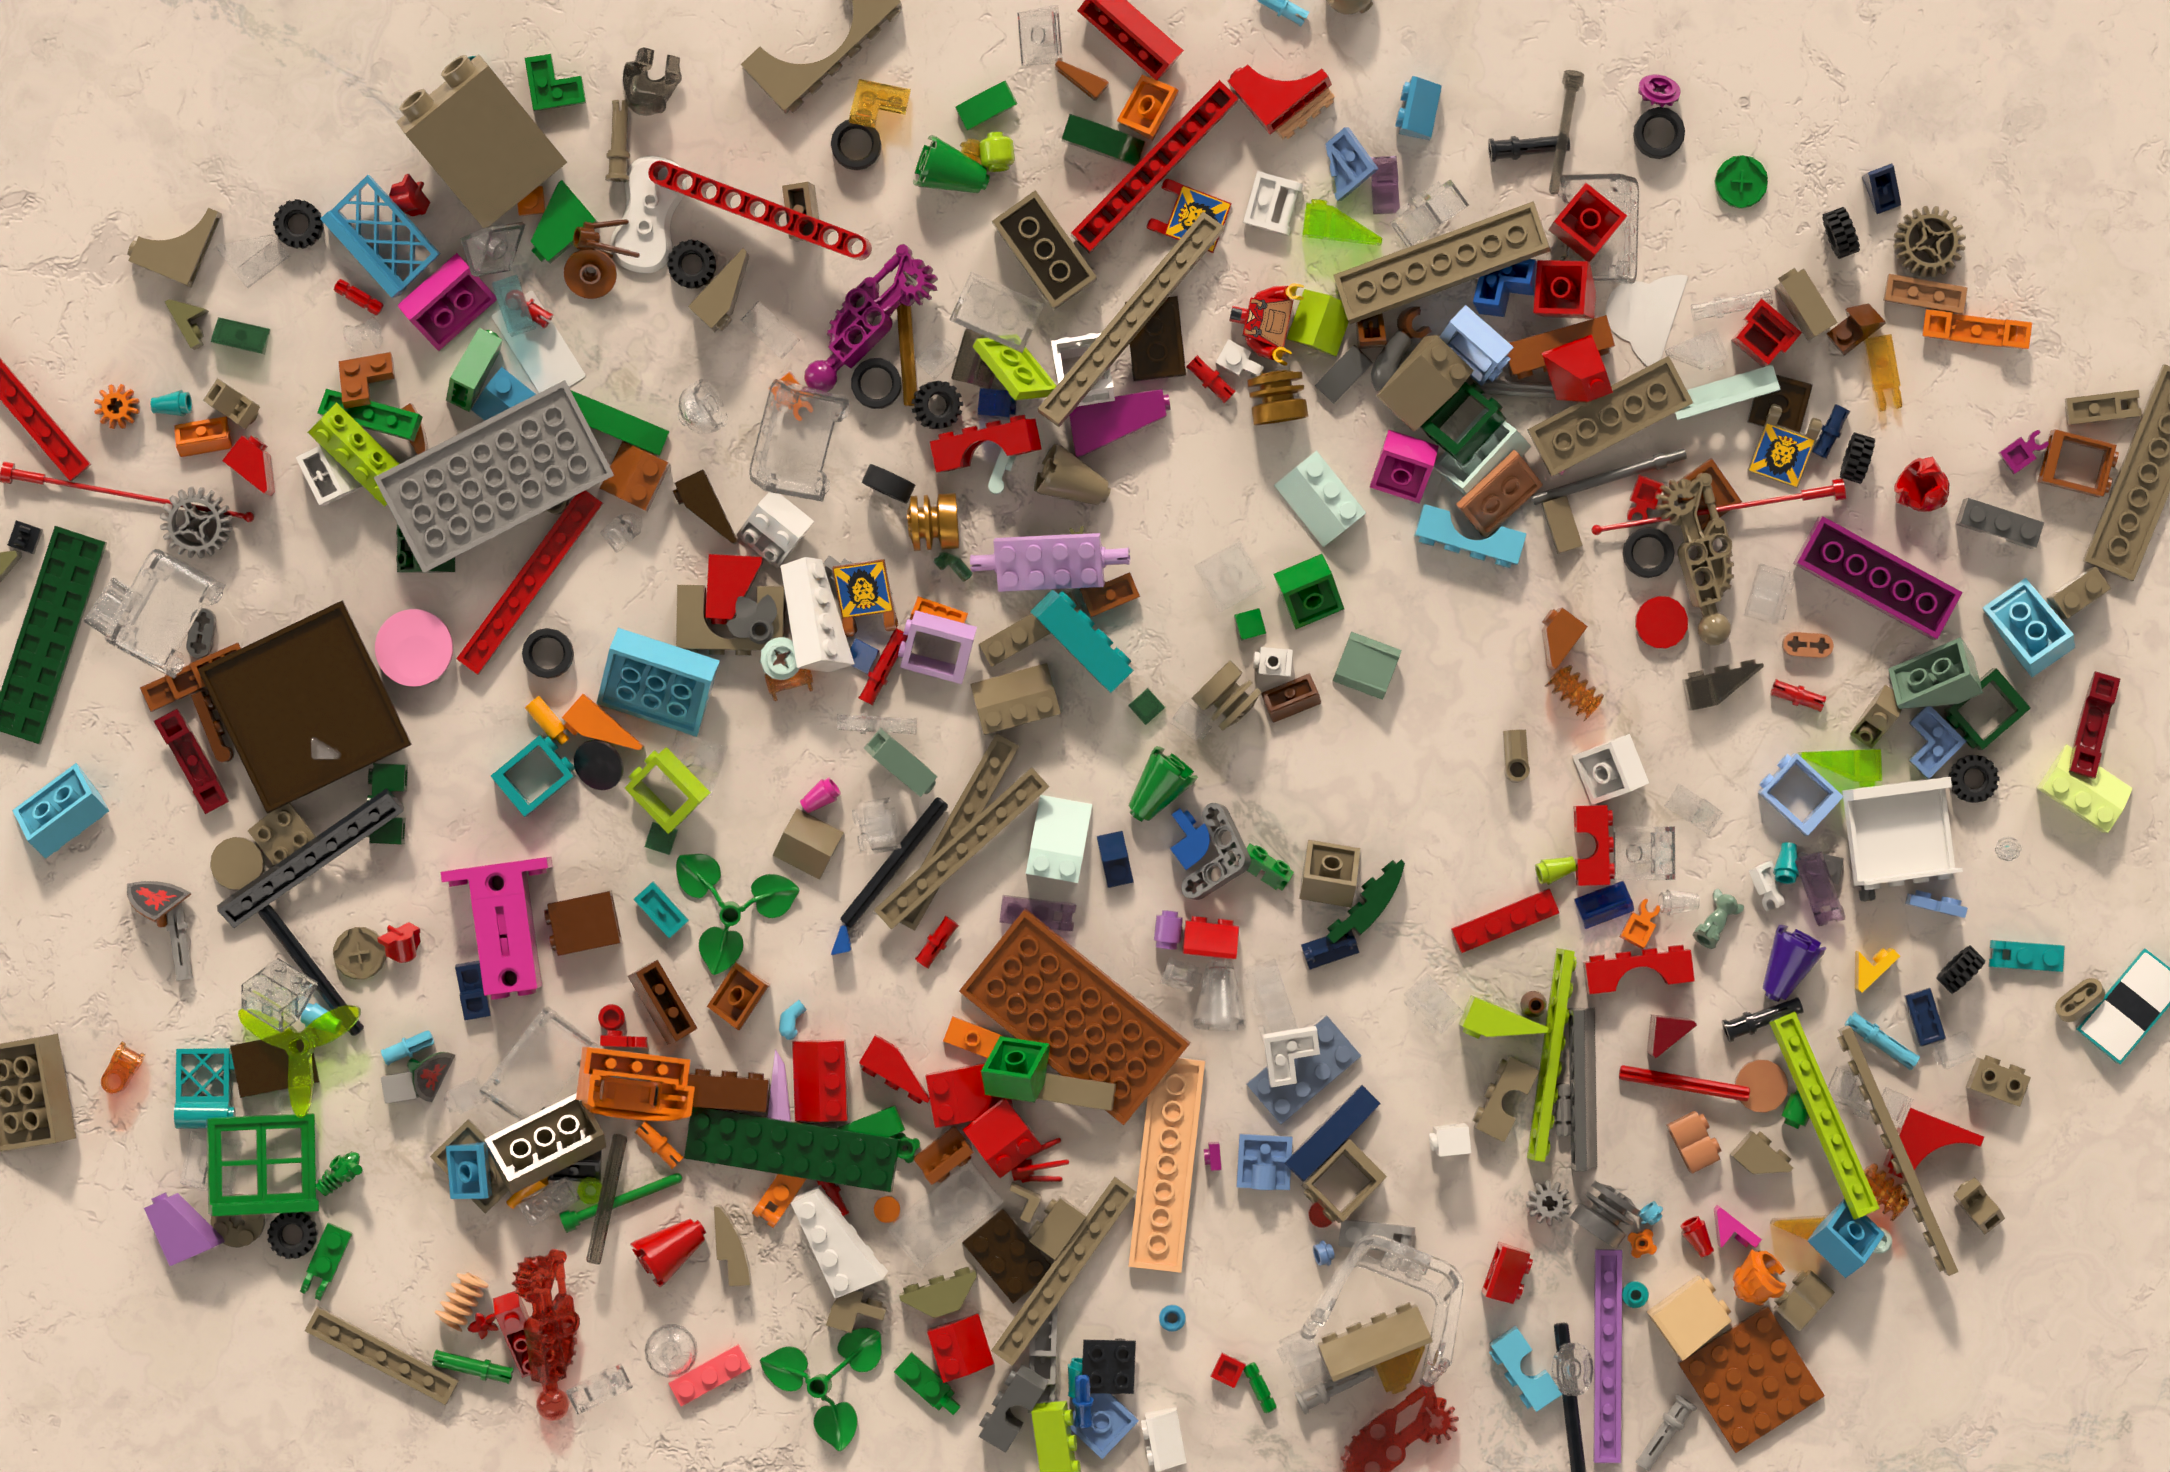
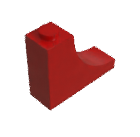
(1275, 100)
(1926, 1133)

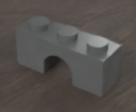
(1999, 522)
(1024, 1390)

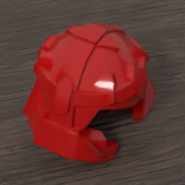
(1922, 485)

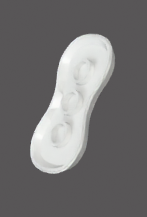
(649, 217)

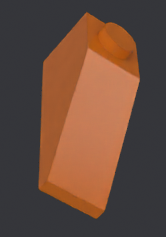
(593, 722)

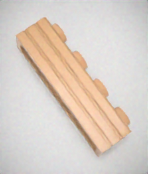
(1311, 110)

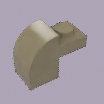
(232, 404)
(1978, 1205)
(845, 1310)

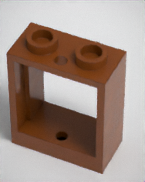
(2051, 458)

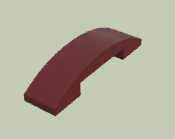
(2093, 724)
(192, 760)

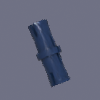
(1831, 431)

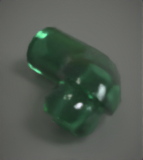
(957, 565)

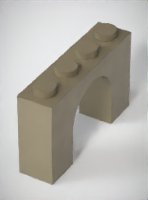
(695, 634)

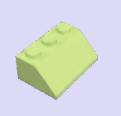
(2093, 800)

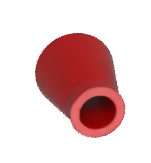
(1696, 1233)

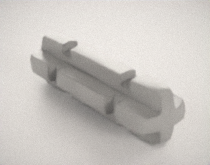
(1563, 1110)

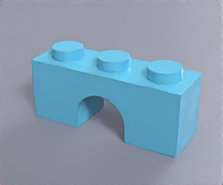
(1536, 1389)

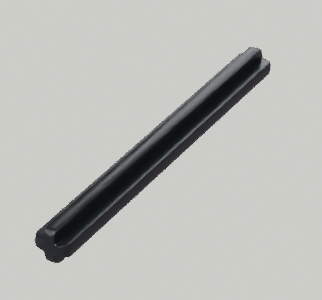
(894, 862)
(304, 961)
(1571, 1410)

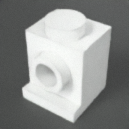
(1284, 664)

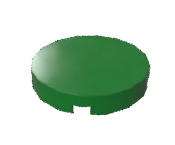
(1741, 181)

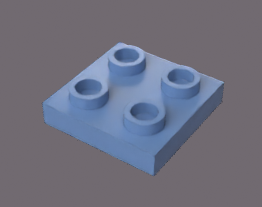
(1263, 1162)

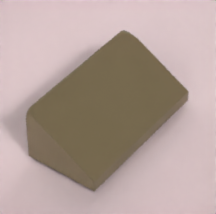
(1561, 524)

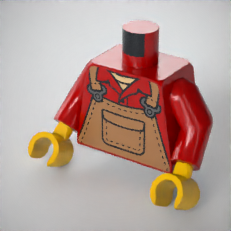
(1267, 320)

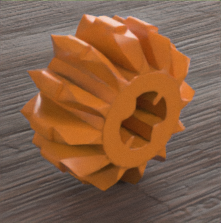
(124, 411)

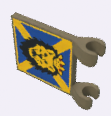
(1783, 452)

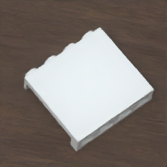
(1899, 833)

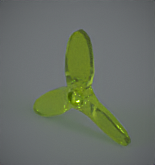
(317, 1034)

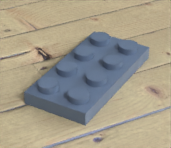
(1312, 1073)

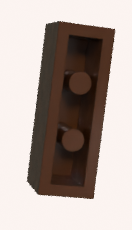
(662, 1002)
(730, 1090)

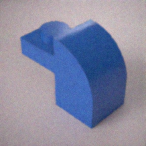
(1195, 844)

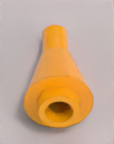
(517, 1197)

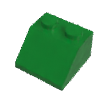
(1309, 591)
(1016, 1069)

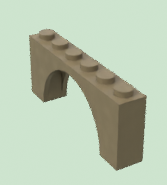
(790, 82)

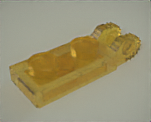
(1883, 369)

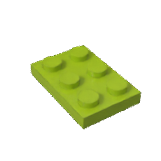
(1015, 370)

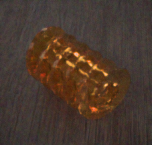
(1575, 691)
(1886, 1192)

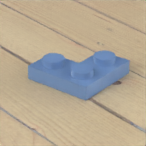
(1940, 744)
(1946, 905)

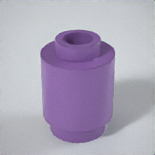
(1168, 930)

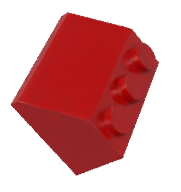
(820, 1080)

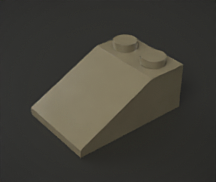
(719, 298)
(1424, 381)

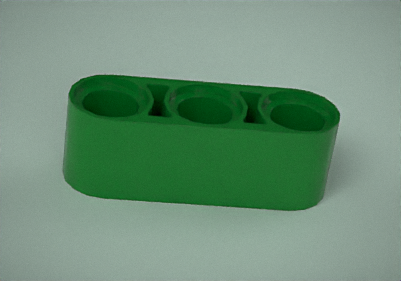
(882, 1123)

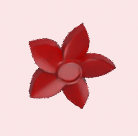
(483, 1324)

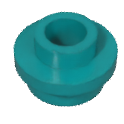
(1627, 1290)

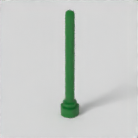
(573, 1218)

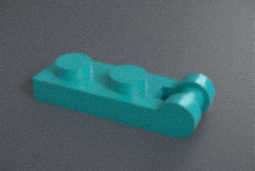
(2027, 956)

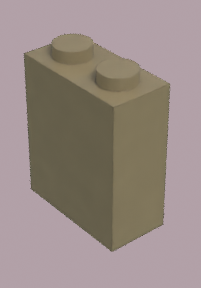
(1805, 303)

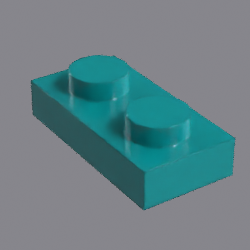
(661, 909)

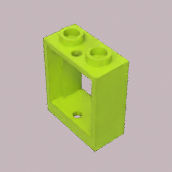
(680, 776)

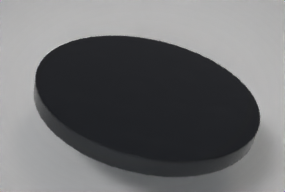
(598, 765)

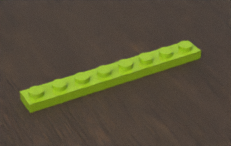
(1550, 1065)
(1824, 1115)

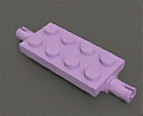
(1049, 562)

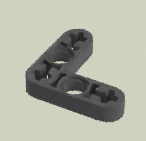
(1224, 861)

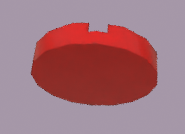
(1661, 622)

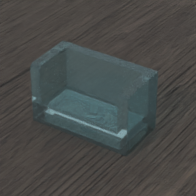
(513, 305)

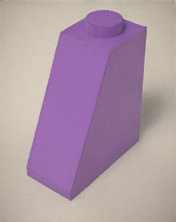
(180, 1228)

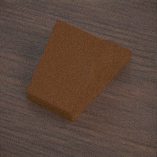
(1371, 332)

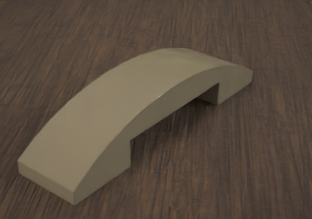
(1078, 1092)

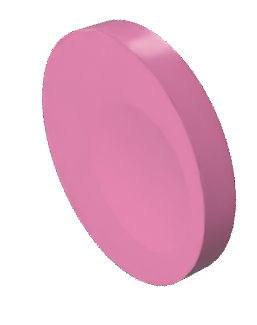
(414, 647)

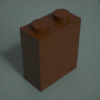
(583, 923)

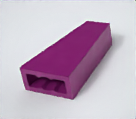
(1106, 422)

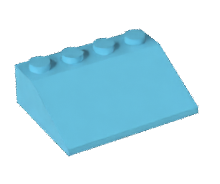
(657, 681)

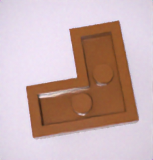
(359, 372)
(1111, 595)

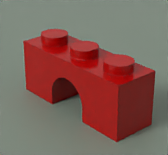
(1597, 867)

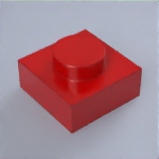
(1228, 1370)

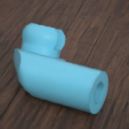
(788, 1018)

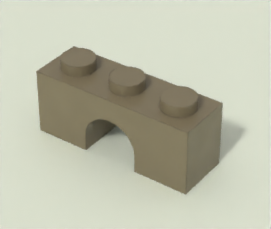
(1512, 1076)

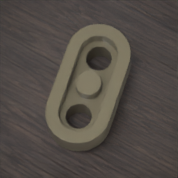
(2079, 1000)

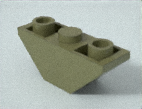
(941, 1294)

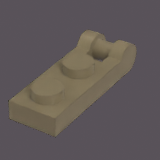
(2102, 407)

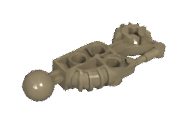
(1716, 566)

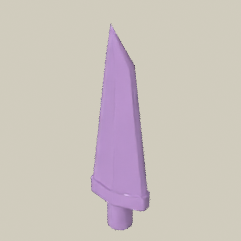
(779, 1100)

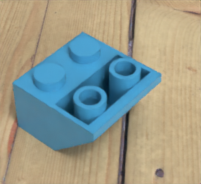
(1419, 109)

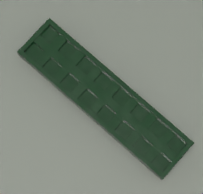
(48, 633)
(792, 1148)

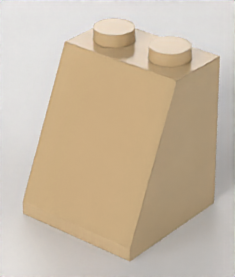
(1690, 1316)

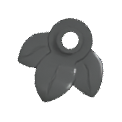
(751, 616)

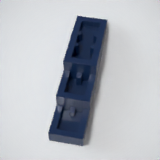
(1332, 1133)

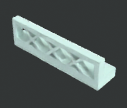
(1730, 391)

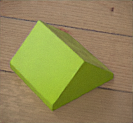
(1319, 322)

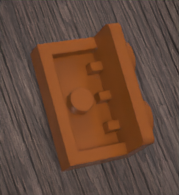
(944, 1155)

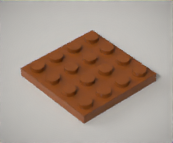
(1751, 1379)

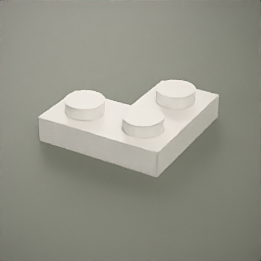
(1283, 1048)

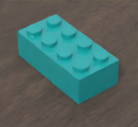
(1082, 641)

